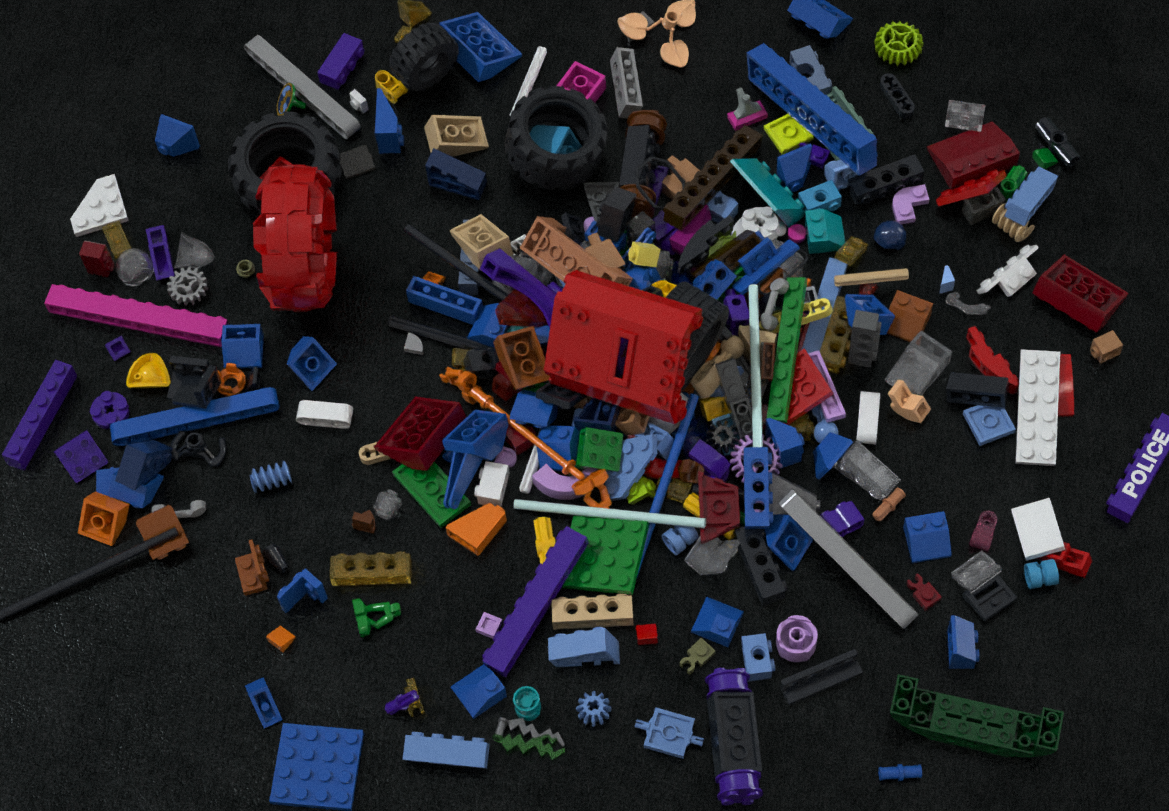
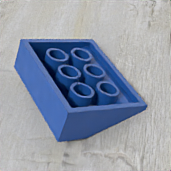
(480, 46)

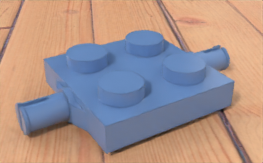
(669, 733)

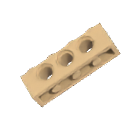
(601, 618)

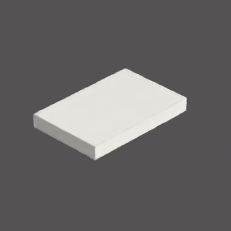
(1038, 529)

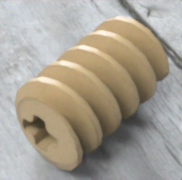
(1009, 226)

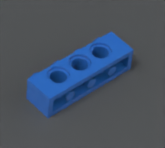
(755, 519)

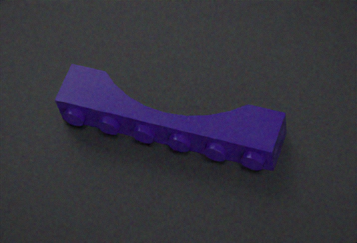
(504, 269)

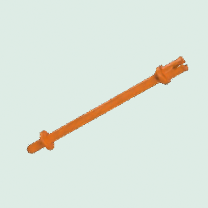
(487, 402)

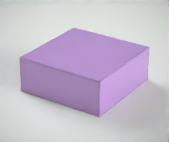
(489, 625)

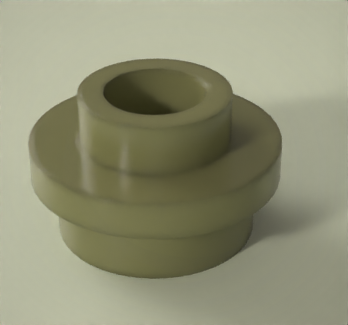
(243, 265)

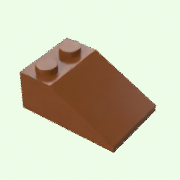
(521, 357)

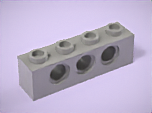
(625, 82)

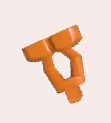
(465, 382)
(585, 486)

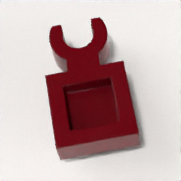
(924, 594)

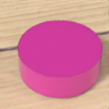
(797, 233)

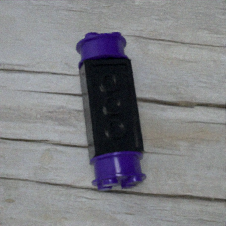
(734, 736)

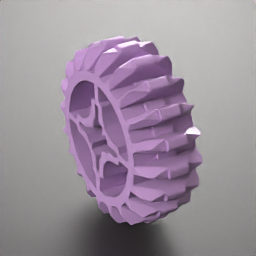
(739, 455)

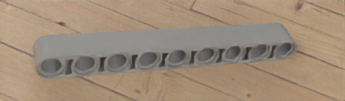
(305, 88)
(848, 559)

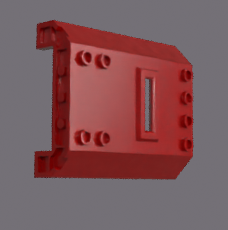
(586, 342)

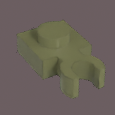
(698, 654)

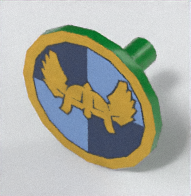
(288, 99)

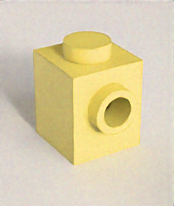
(644, 254)

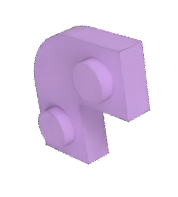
(905, 199)

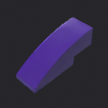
(160, 252)

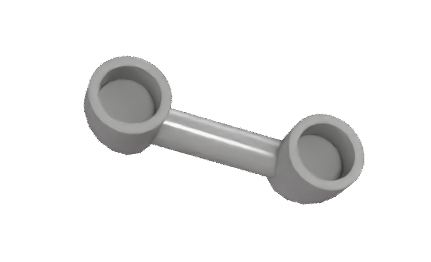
(767, 320)
(196, 509)

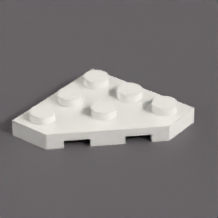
(99, 207)

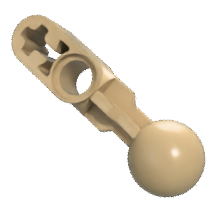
(707, 378)

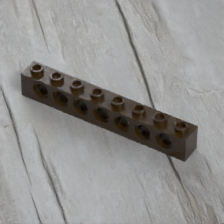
(711, 178)

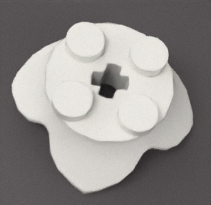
(770, 224)

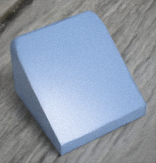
(947, 280)

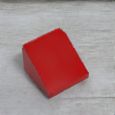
(646, 634)

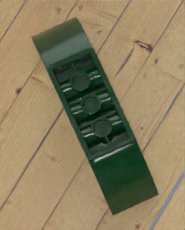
(974, 722)

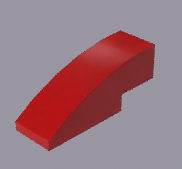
(1066, 390)
(1071, 560)

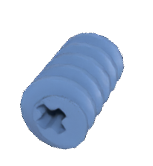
(270, 476)

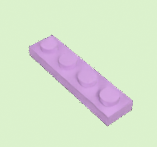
(832, 406)

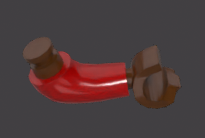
(685, 470)

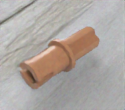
(888, 504)

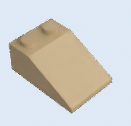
(455, 134)
(479, 238)

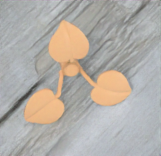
(680, 13)

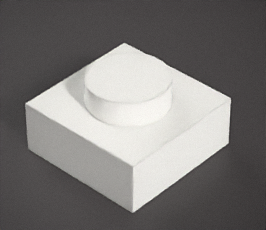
(358, 101)

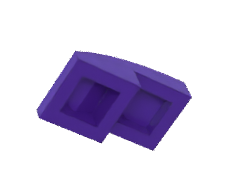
(708, 457)

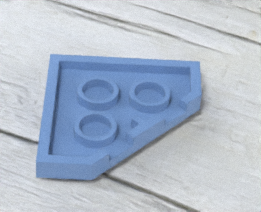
(634, 458)

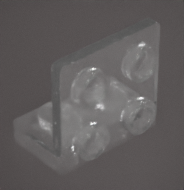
(711, 556)

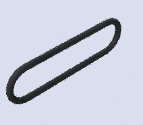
(806, 258)

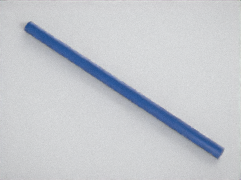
(670, 466)

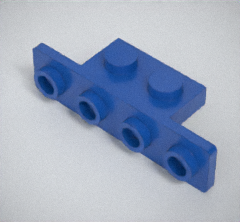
(762, 261)

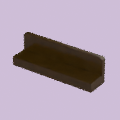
(729, 253)

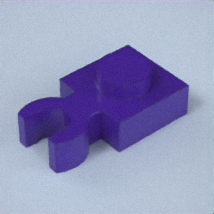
(819, 155)

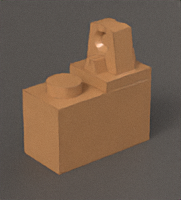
(671, 183)

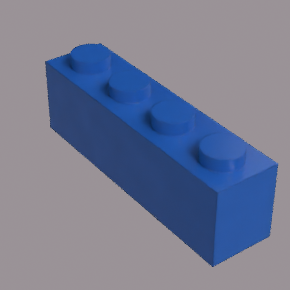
(443, 300)

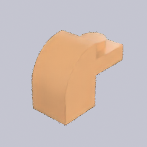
(906, 404)

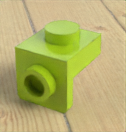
(640, 490)

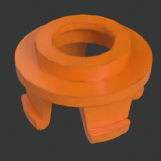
(231, 372)

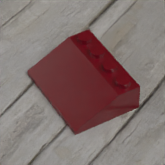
(973, 154)
(1079, 293)
(419, 432)

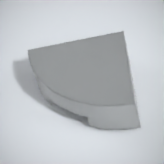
(413, 344)

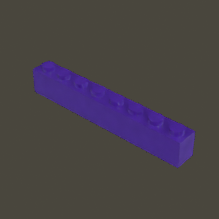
(535, 601)

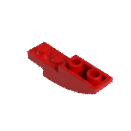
(986, 361)

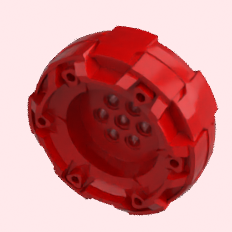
(296, 238)

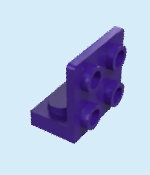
(81, 456)

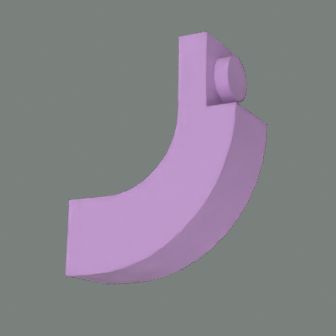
(557, 485)

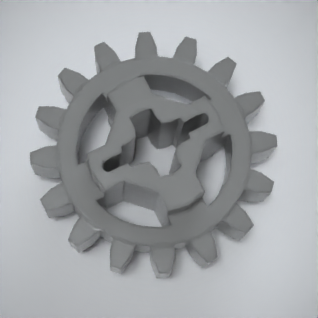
(187, 286)

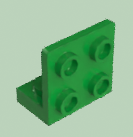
(599, 449)

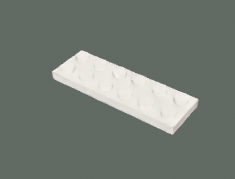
(1037, 407)

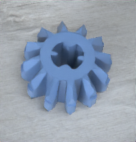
(592, 702)

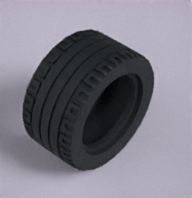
(706, 336)

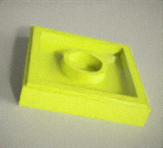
(787, 133)

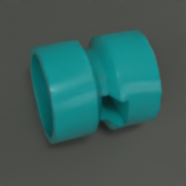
(527, 703)

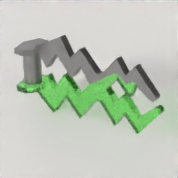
(535, 741)

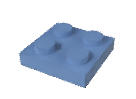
(988, 423)

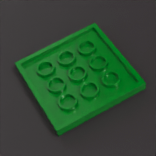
(611, 556)

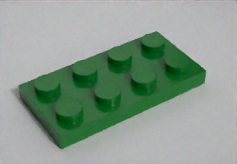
(429, 491)

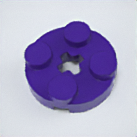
(102, 403)

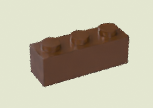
(767, 355)

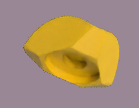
(148, 372)

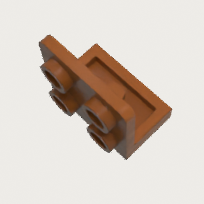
(157, 523)

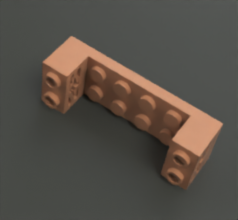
(562, 255)

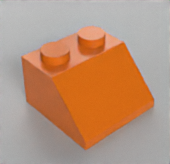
(102, 518)

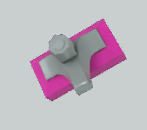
(747, 111)

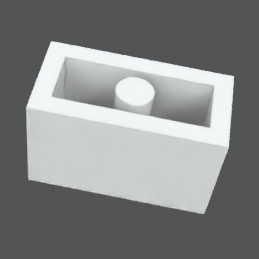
(492, 483)

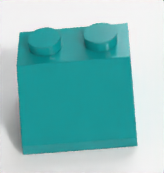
(823, 231)

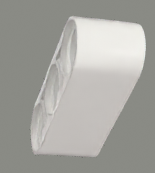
(324, 414)
(868, 417)

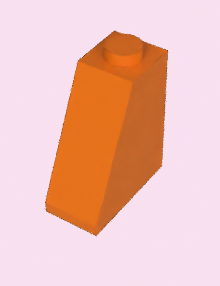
(478, 527)

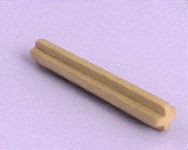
(871, 277)

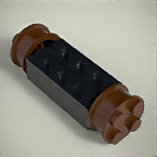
(643, 140)

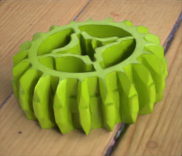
(900, 36)

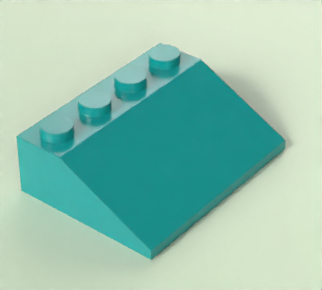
(771, 191)

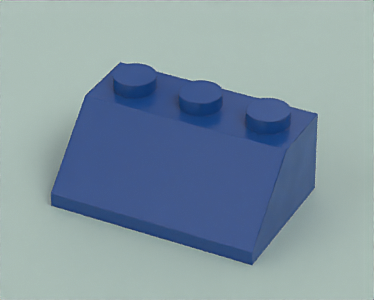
(820, 16)

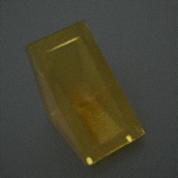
(412, 12)

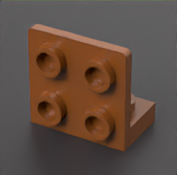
(252, 570)

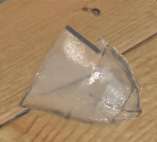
(192, 253)

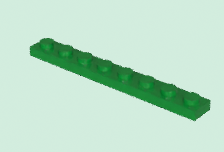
(787, 349)

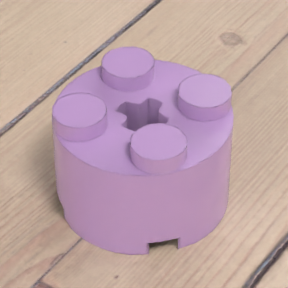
(792, 649)

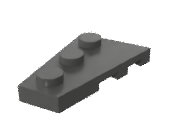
(596, 193)

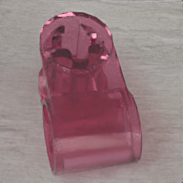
(983, 534)

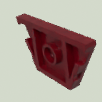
(718, 505)

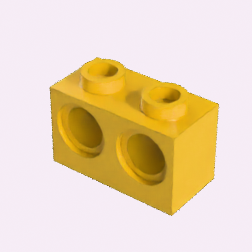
(713, 407)

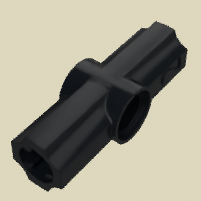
(1057, 142)

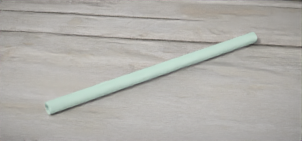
(755, 367)
(610, 513)

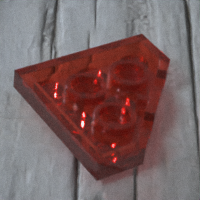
(519, 311)

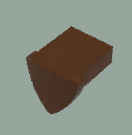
(364, 522)

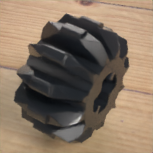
(727, 433)

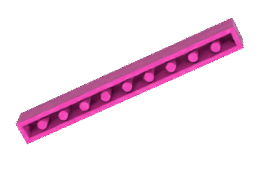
(135, 315)

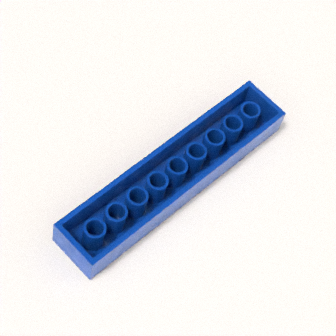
(812, 109)

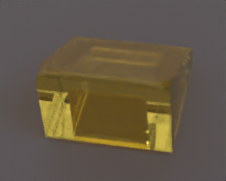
(457, 358)

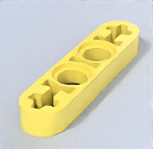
(819, 313)

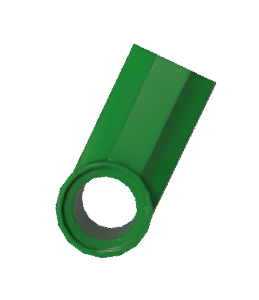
(1013, 181)

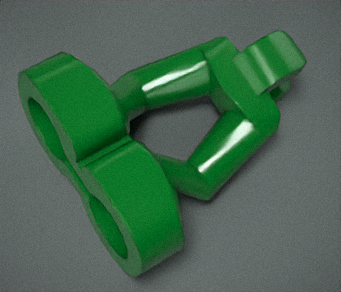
(364, 622)

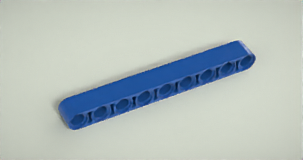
(192, 418)

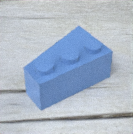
(583, 646)

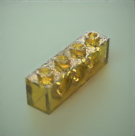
(831, 341)
(379, 575)

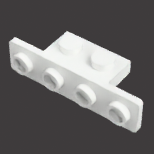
(1013, 275)

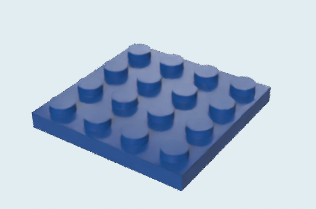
(317, 767)

